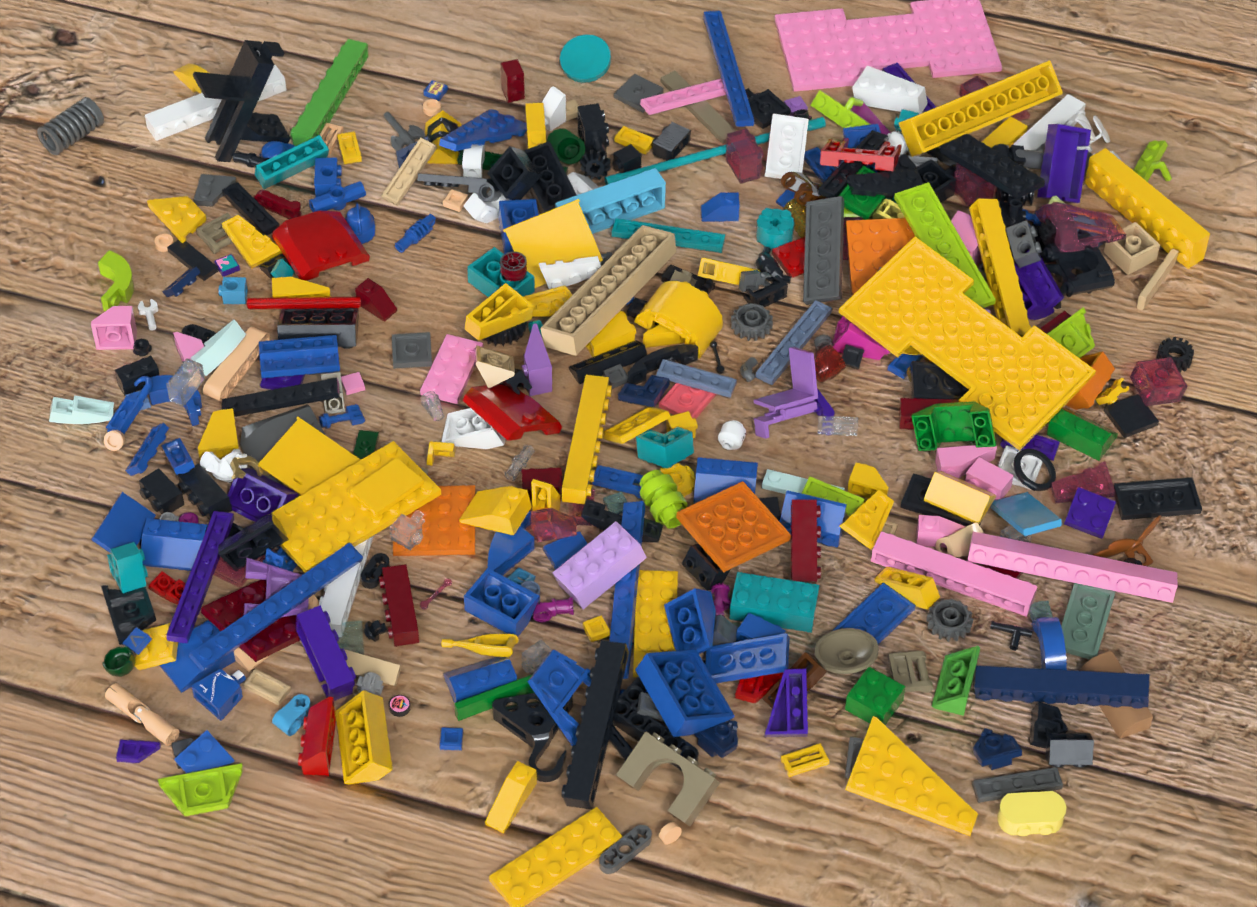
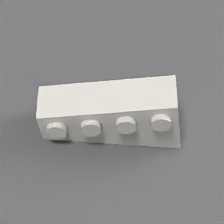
(889, 91)

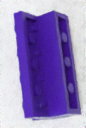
(1038, 289)

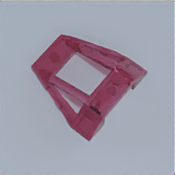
(1067, 236)

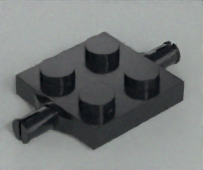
(764, 106)

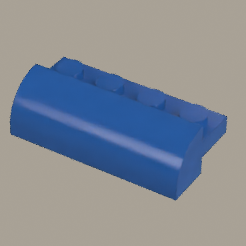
(299, 356)

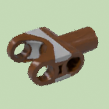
(802, 187)

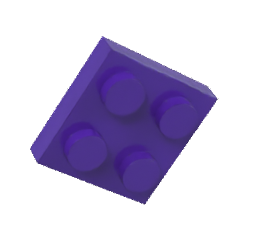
(1089, 513)

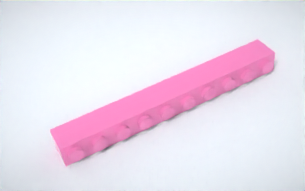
(1072, 566)

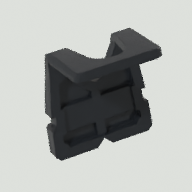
(450, 126)

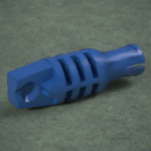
(416, 233)

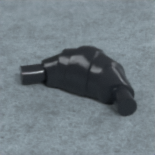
(768, 264)

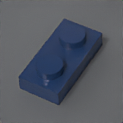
(177, 286)

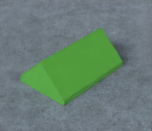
(956, 681)

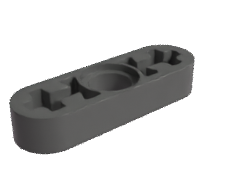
(623, 858)

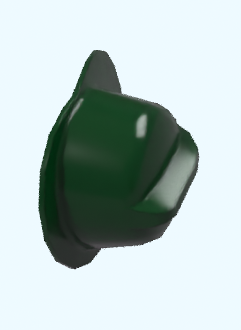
(566, 146)

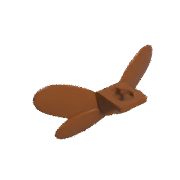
(1129, 546)

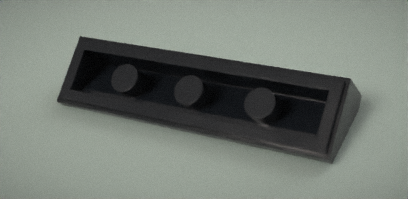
(622, 355)

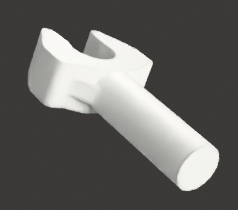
(149, 312)

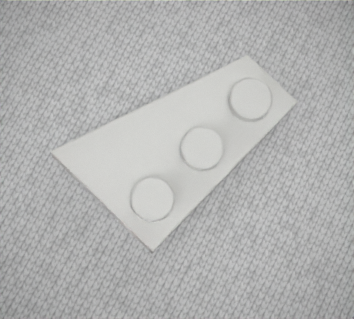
(569, 273)

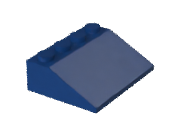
(683, 691)

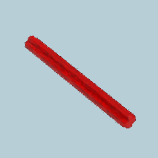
(303, 302)

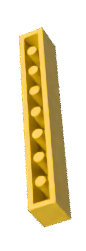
(999, 265)
(585, 439)

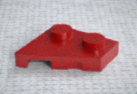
(756, 687)

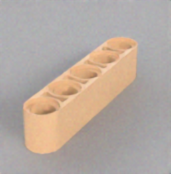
(235, 365)

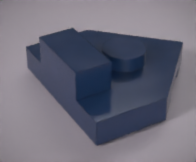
(719, 739)
(996, 749)

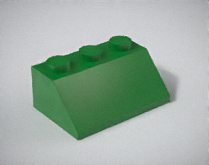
(1081, 433)

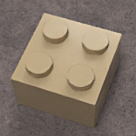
(1134, 251)

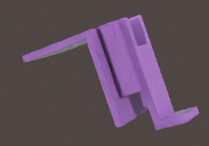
(794, 401)

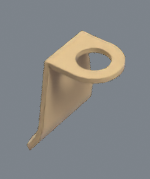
(959, 542)

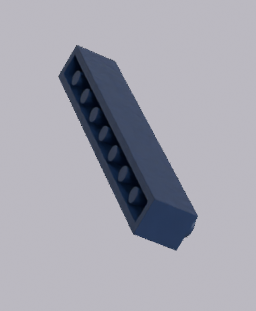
(1062, 686)

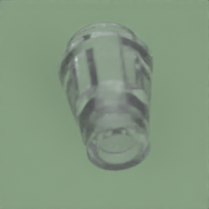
(432, 405)

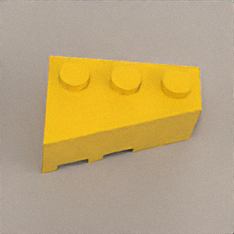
(498, 312)

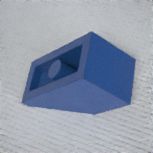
(721, 208)

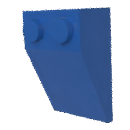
(692, 620)
(184, 671)

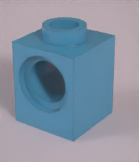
(234, 290)

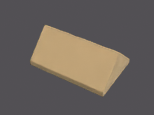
(494, 366)

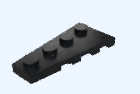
(883, 182)

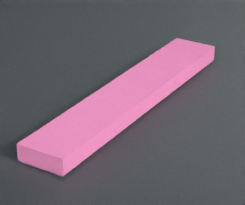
(683, 97)

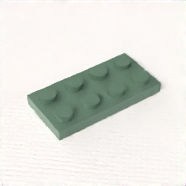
(1086, 619)

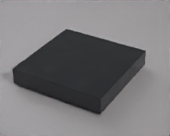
(1131, 416)

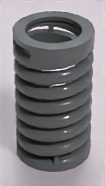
(70, 126)

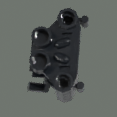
(1091, 269)

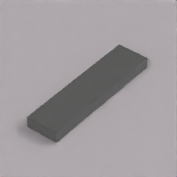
(1031, 781)

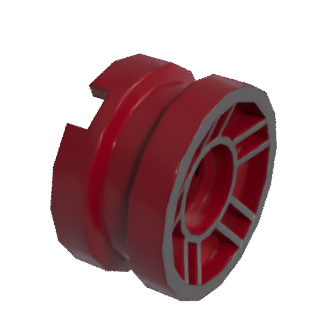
(513, 266)

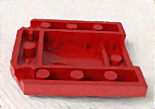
(319, 243)
(510, 412)

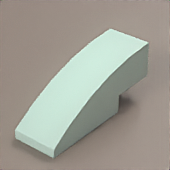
(219, 347)
(80, 410)

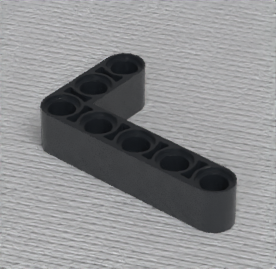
(630, 717)

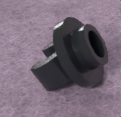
(374, 629)

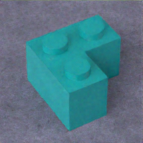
(665, 448)
(127, 567)

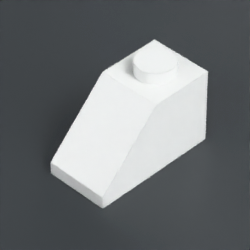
(554, 108)

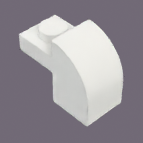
(473, 161)

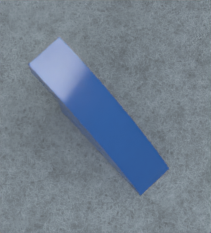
(509, 549)

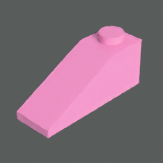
(959, 459)
(933, 528)

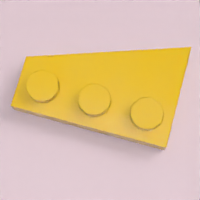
(549, 301)
(869, 519)

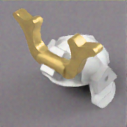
(230, 466)

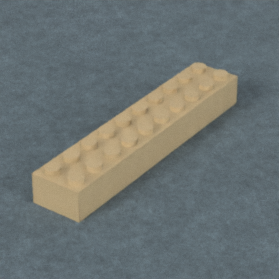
(608, 290)

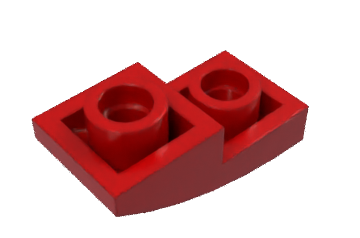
(167, 587)

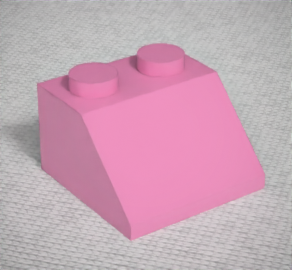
(115, 328)

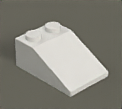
(470, 430)

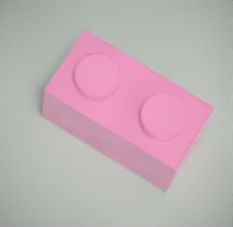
(989, 478)

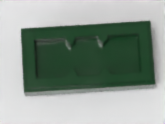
(365, 443)

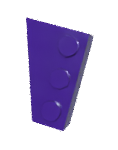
(790, 706)

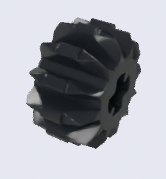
(602, 164)

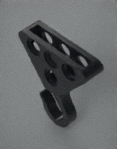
(522, 724)

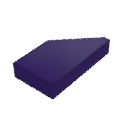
(136, 751)

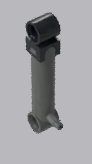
(1026, 158)

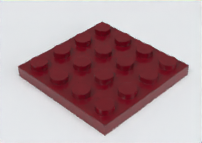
(231, 608)

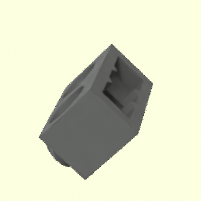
(1021, 244)

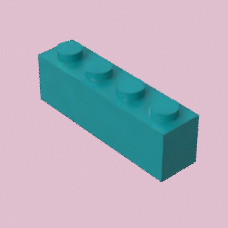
(290, 162)

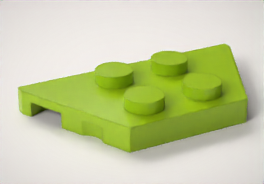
(1074, 334)
(202, 790)

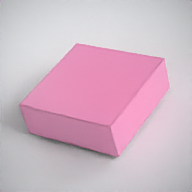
(352, 383)

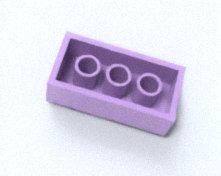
(599, 565)

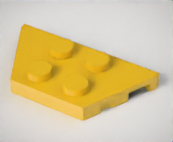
(178, 215)

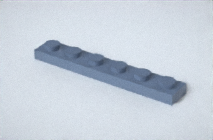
(797, 338)

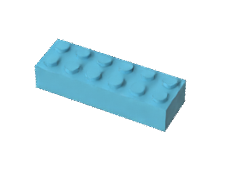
(621, 200)

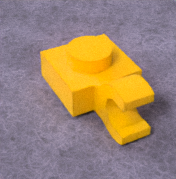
(1110, 394)

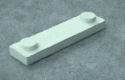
(782, 482)

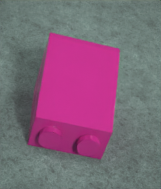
(851, 335)

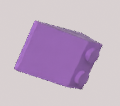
(537, 364)

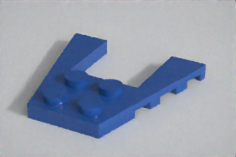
(555, 684)

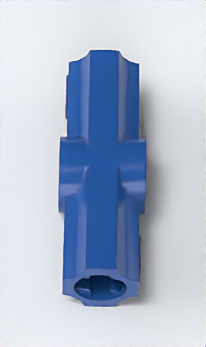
(337, 197)

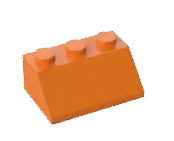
(1087, 394)

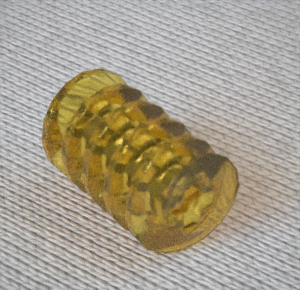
(798, 213)

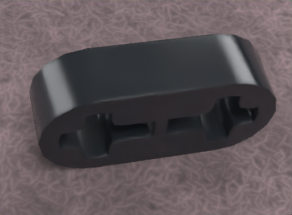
(371, 569)

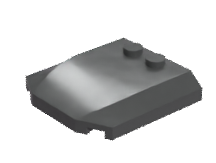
(261, 436)

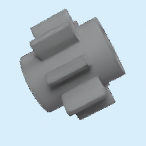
(371, 683)

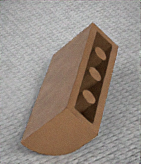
(1122, 719)

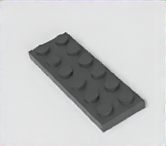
(823, 250)

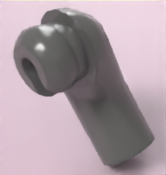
(746, 369)

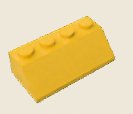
(363, 739)

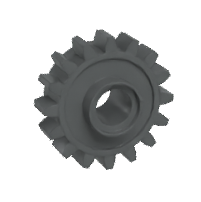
(751, 321)
(949, 619)

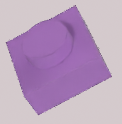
(795, 104)

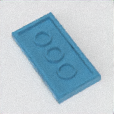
(1026, 514)

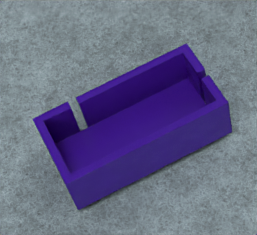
(1063, 164)
(325, 653)

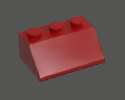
(318, 739)

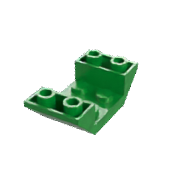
(953, 424)

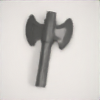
(405, 137)

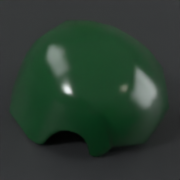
(119, 661)

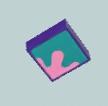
(227, 265)

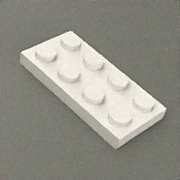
(786, 145)

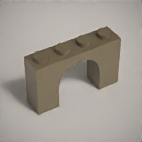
(697, 785)

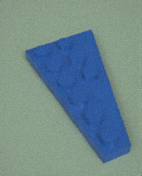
(488, 126)

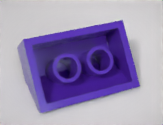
(258, 495)

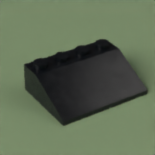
(320, 322)

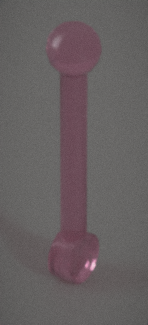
(424, 604)

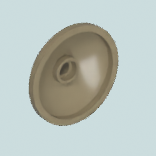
(846, 651)

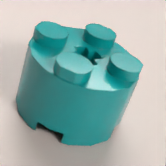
(774, 228)

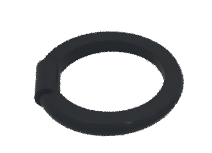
(1024, 479)

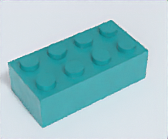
(775, 600)

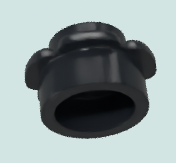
(141, 347)

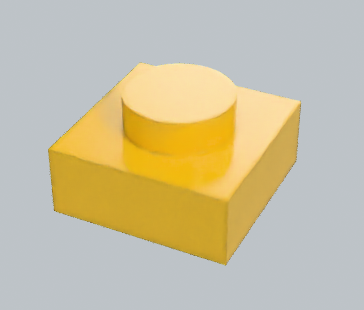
(596, 628)

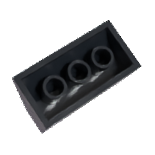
(554, 182)

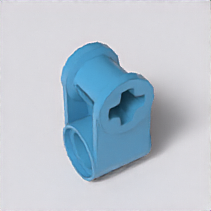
(291, 716)

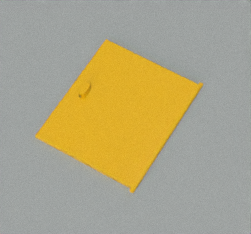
(553, 238)
(306, 457)

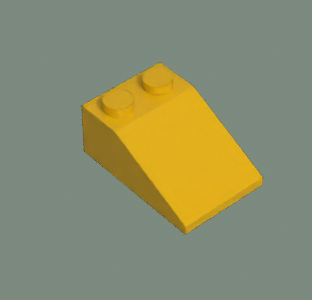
(498, 509)

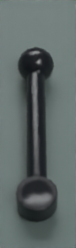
(720, 369)

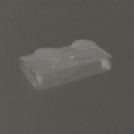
(837, 425)

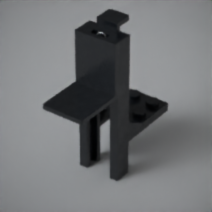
(239, 97)

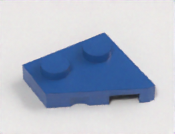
(203, 755)

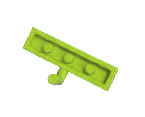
(838, 112)
(1150, 161)

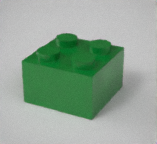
(875, 696)

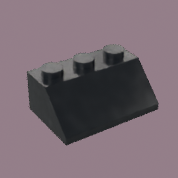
(252, 541)

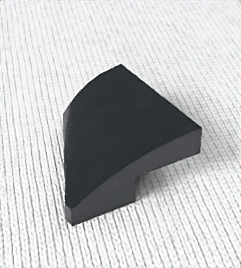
(1045, 720)

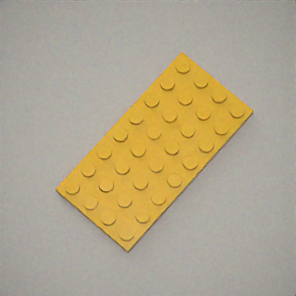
(331, 517)

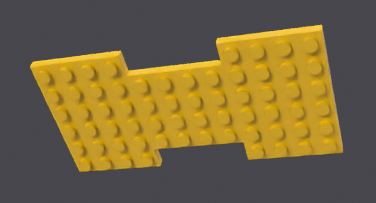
(923, 305)

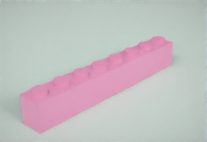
(955, 573)

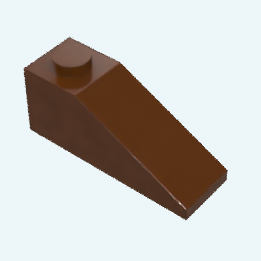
(814, 673)

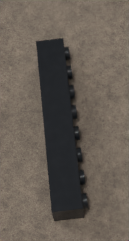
(596, 725)

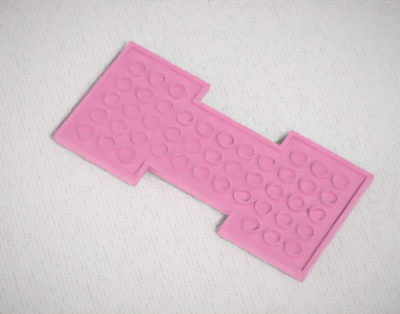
(833, 52)

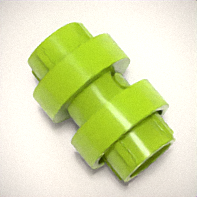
(662, 497)

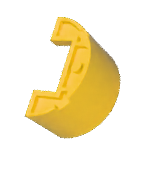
(684, 312)

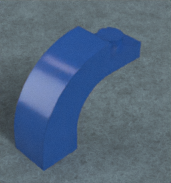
(160, 395)
(1051, 643)

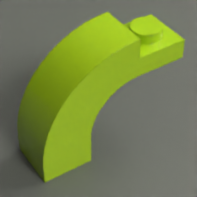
(117, 269)

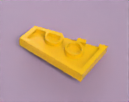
(249, 242)

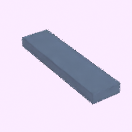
(697, 378)

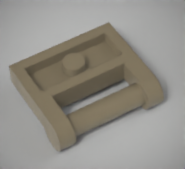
(213, 231)
(902, 670)

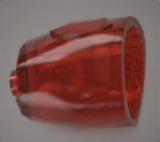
(828, 363)

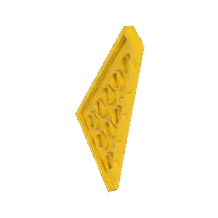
(900, 779)

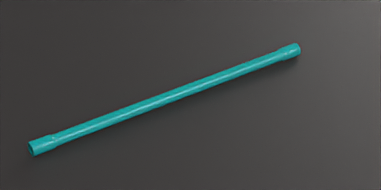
(702, 155)

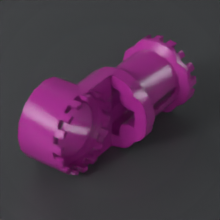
(721, 598)
(552, 609)

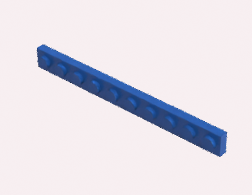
(728, 69)
(626, 588)
(275, 607)

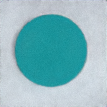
(585, 58)

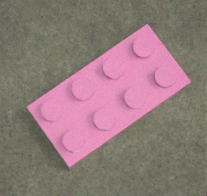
(451, 368)

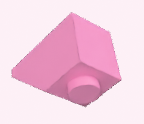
(187, 345)

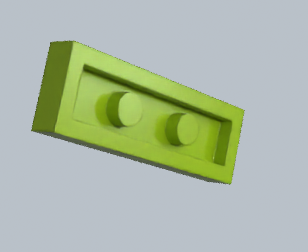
(826, 491)

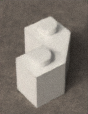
(483, 210)

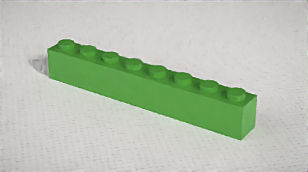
(330, 91)

